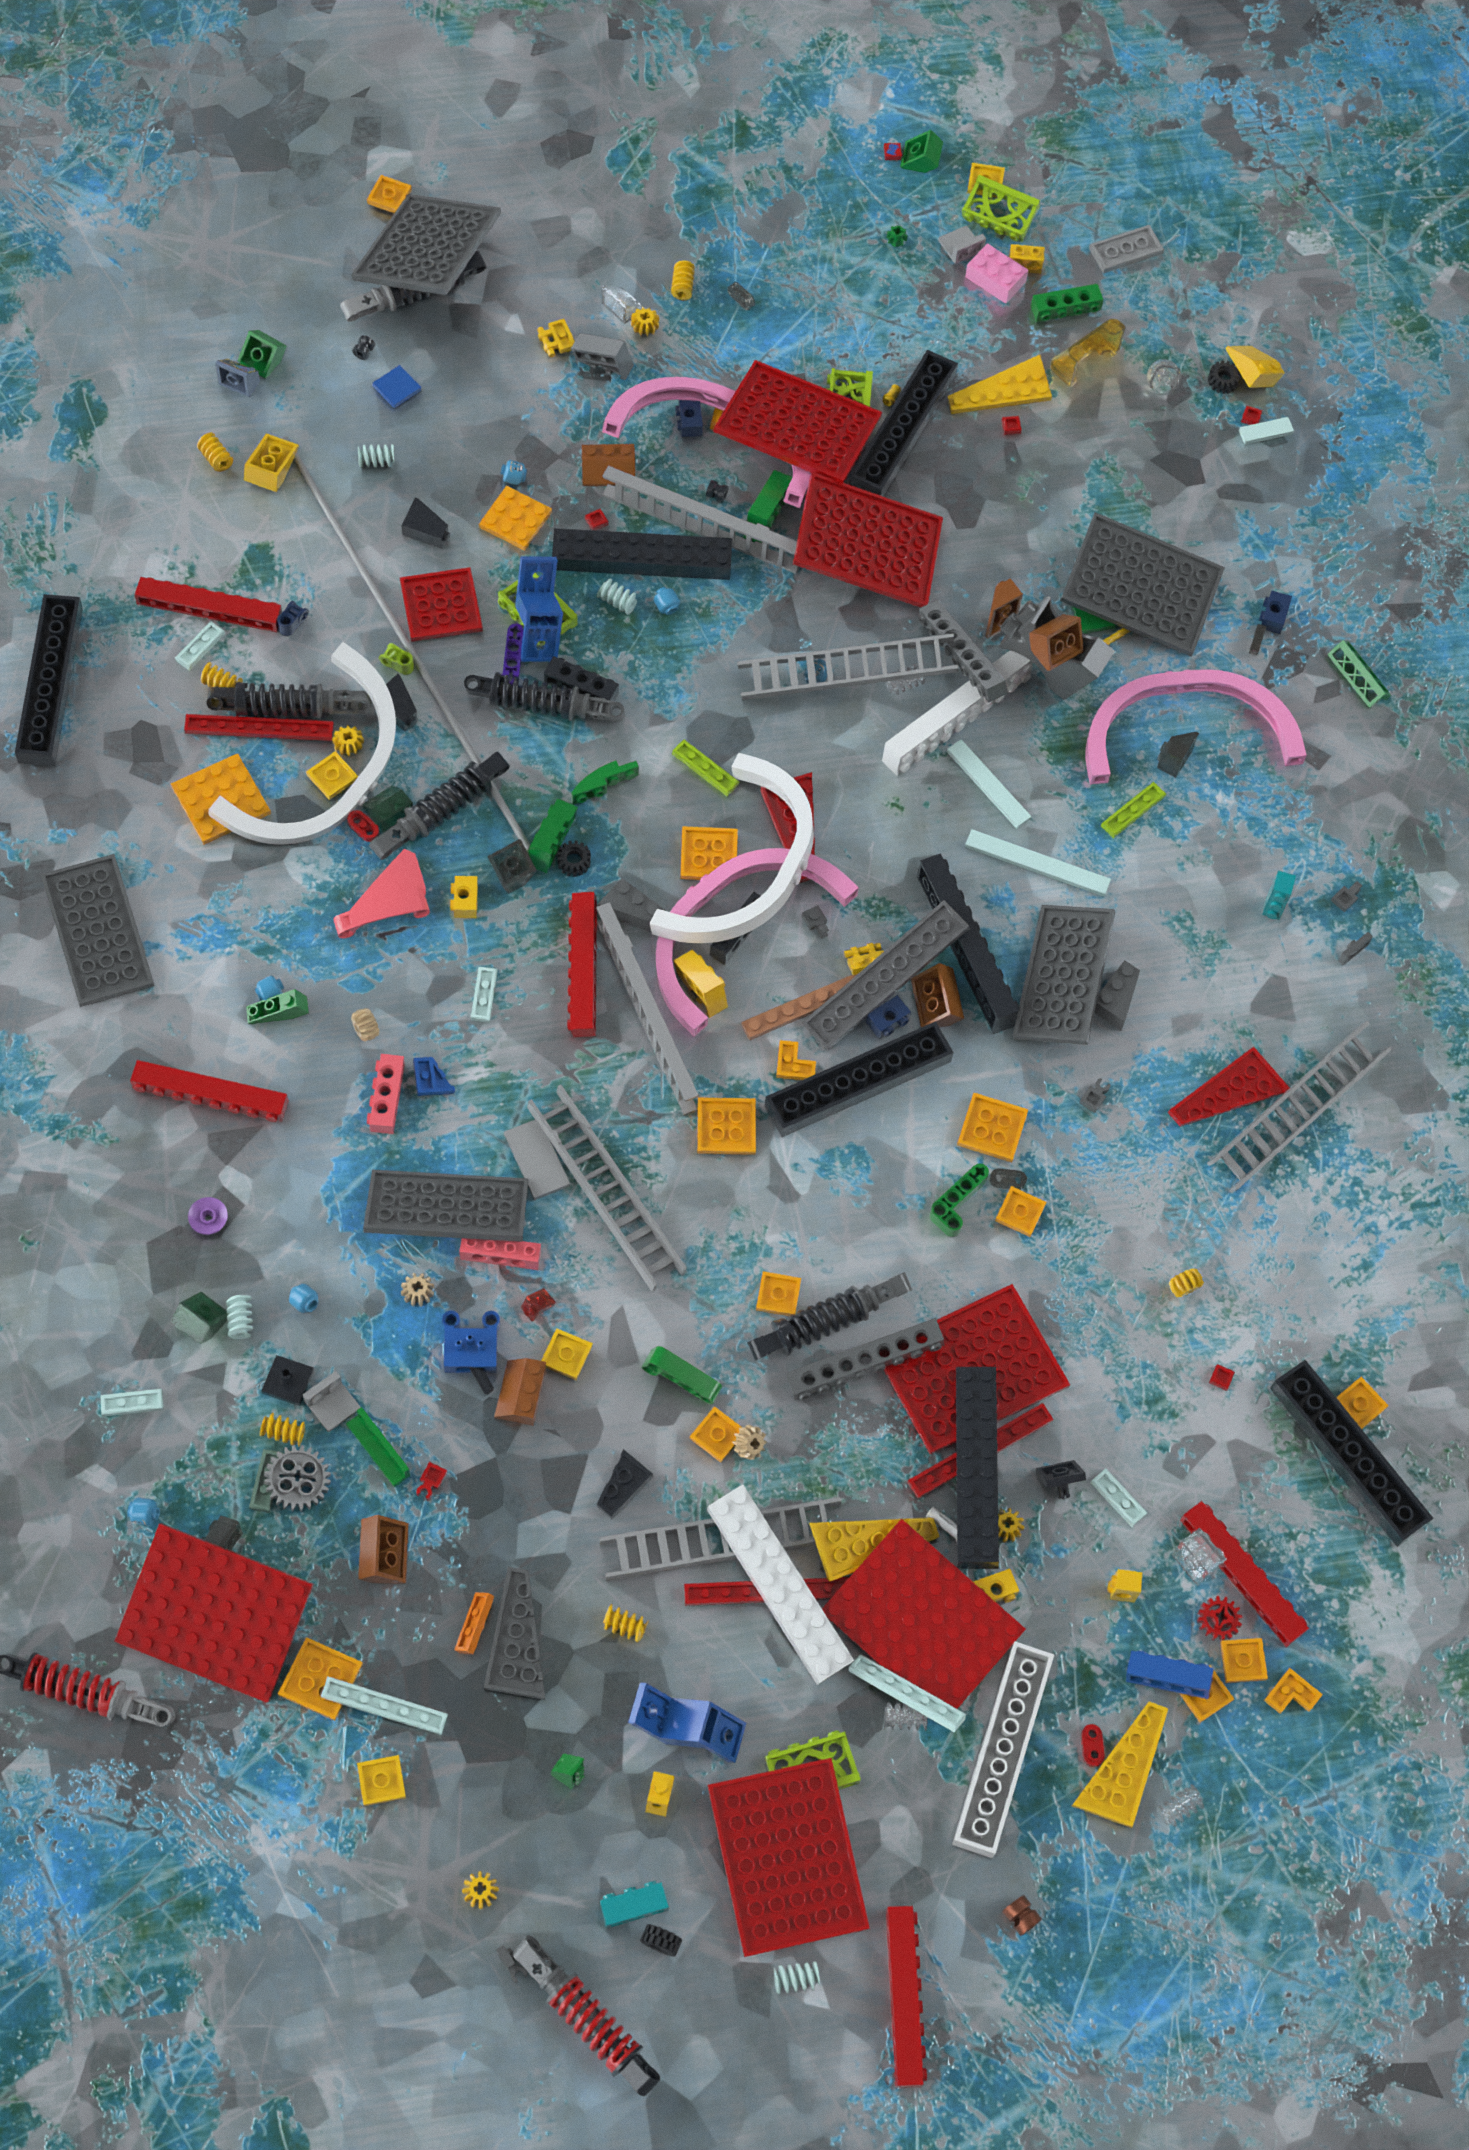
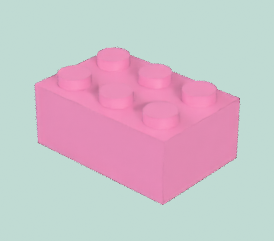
(996, 273)

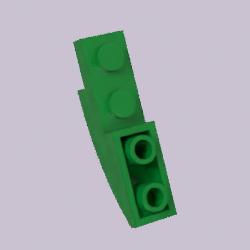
(596, 782)

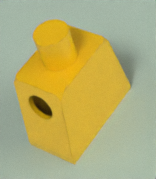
(659, 1793)

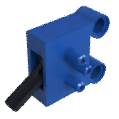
(471, 1348)

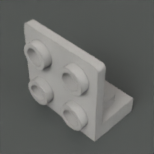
(962, 244)
(331, 1401)

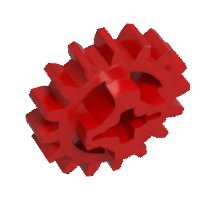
(1227, 1619)

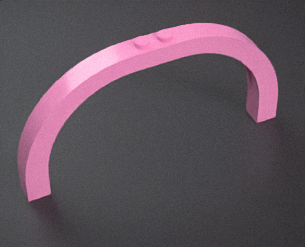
(687, 389)
(1192, 681)
(710, 885)

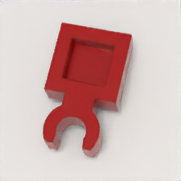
(432, 1478)

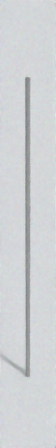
(409, 648)

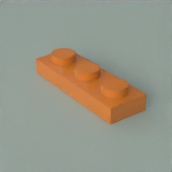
(474, 1623)

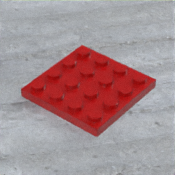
(441, 604)

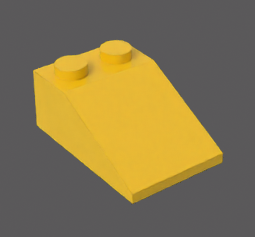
(1255, 366)
(270, 462)

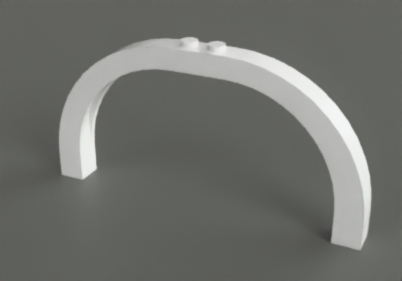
(303, 831)
(757, 913)

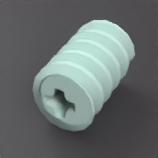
(375, 456)
(617, 597)
(238, 1316)
(796, 1977)

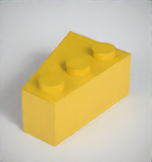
(703, 981)

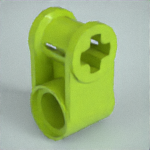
(395, 657)

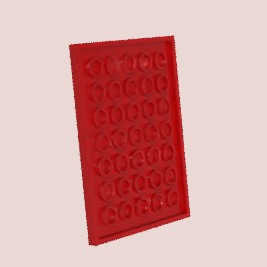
(797, 422)
(868, 540)
(982, 1334)
(214, 1612)
(922, 1617)
(788, 1857)

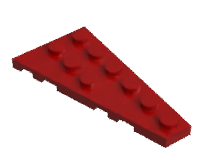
(783, 816)
(1236, 1086)

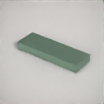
(260, 1498)

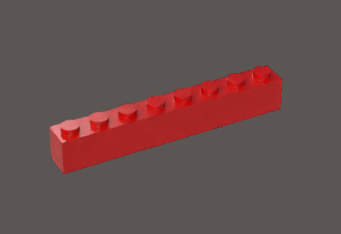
(208, 604)
(583, 964)
(209, 1091)
(1247, 1577)
(904, 1997)

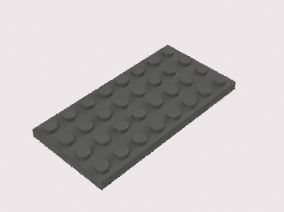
(97, 930)
(1064, 974)
(446, 1205)

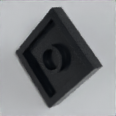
(287, 1380)
(1060, 1476)

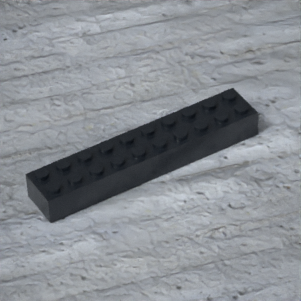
(904, 423)
(642, 554)
(49, 680)
(970, 948)
(858, 1079)
(1351, 1453)
(977, 1468)

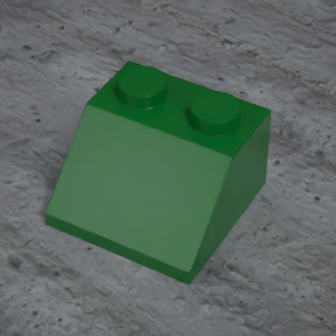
(922, 152)
(261, 352)

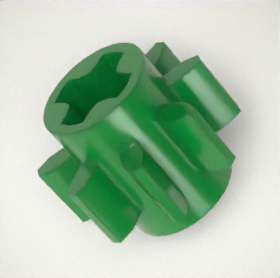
(897, 236)

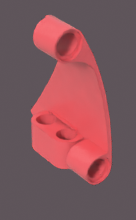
(394, 893)

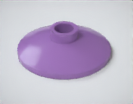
(207, 1207)

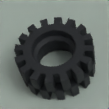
(1220, 384)
(574, 868)
(661, 1940)

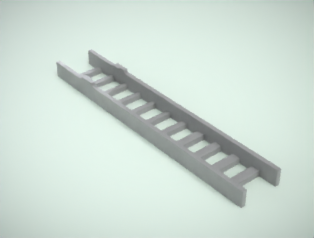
(665, 513)
(827, 654)
(647, 1009)
(1273, 1131)
(614, 1226)
(701, 1525)

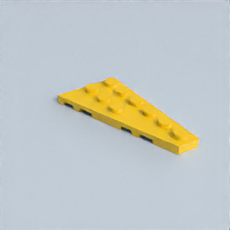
(1014, 386)
(848, 1543)
(1121, 1779)

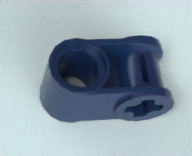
(293, 616)

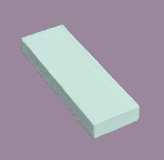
(1266, 430)
(200, 645)
(484, 994)
(131, 1402)
(1118, 1497)

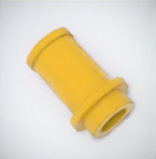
(889, 398)

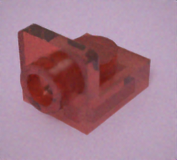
(537, 1303)

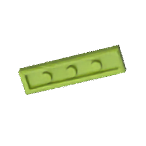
(705, 767)
(1133, 810)

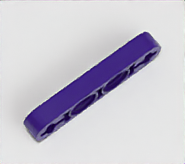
(513, 655)

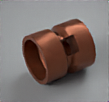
(1022, 1915)

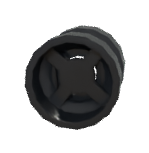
(363, 348)
(717, 491)

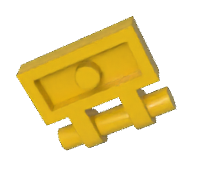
(562, 337)
(859, 962)

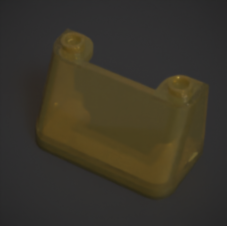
(1103, 339)

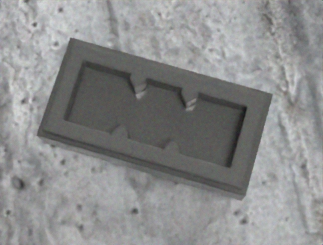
(1354, 948)

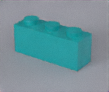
(1278, 895)
(633, 1904)

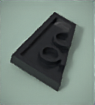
(626, 1481)

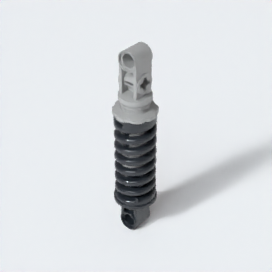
(393, 297)

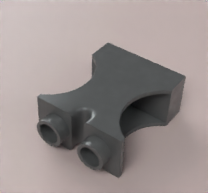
(1070, 675)

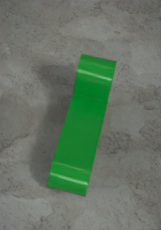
(961, 1196)
(681, 1373)

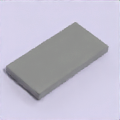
(1126, 249)
(536, 1159)

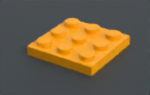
(515, 518)
(705, 850)
(726, 1126)
(992, 1127)
(309, 1673)

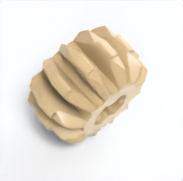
(365, 1024)
(413, 1284)
(749, 1442)

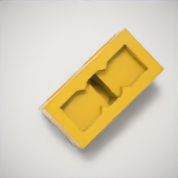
(1028, 256)

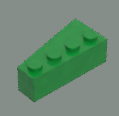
(769, 501)
(551, 834)

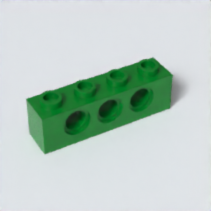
(1067, 302)

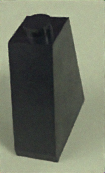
(425, 525)
(404, 708)

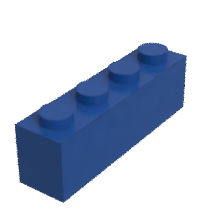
(1169, 1674)

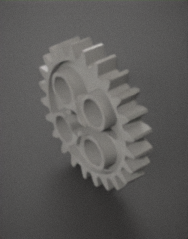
(299, 1460)

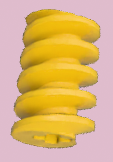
(683, 280)
(214, 452)
(216, 678)
(282, 1429)
(625, 1623)

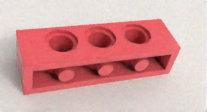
(386, 1121)
(500, 1252)

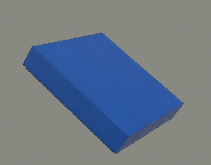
(397, 386)

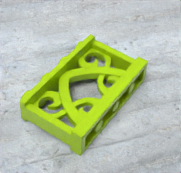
(998, 224)
(863, 386)
(569, 615)
(809, 1749)

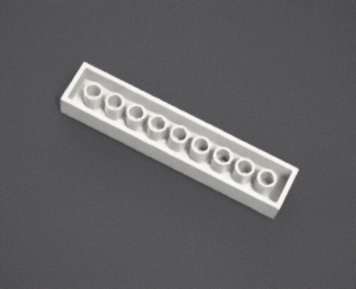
(950, 716)
(780, 1584)
(1003, 1750)

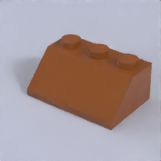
(600, 456)
(1005, 602)
(1057, 641)
(937, 996)
(521, 1390)
(383, 1550)

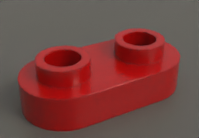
(364, 826)
(1092, 1745)

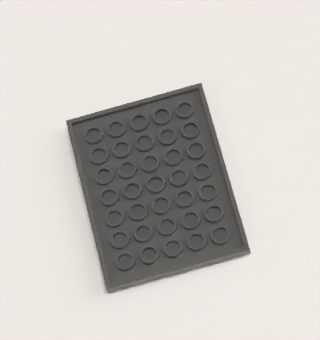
(426, 244)
(1142, 584)

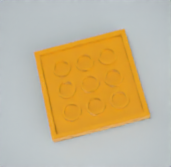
(225, 779)

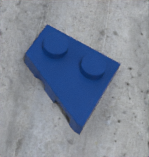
(429, 1078)

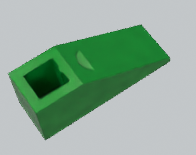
(278, 1008)
(569, 1770)

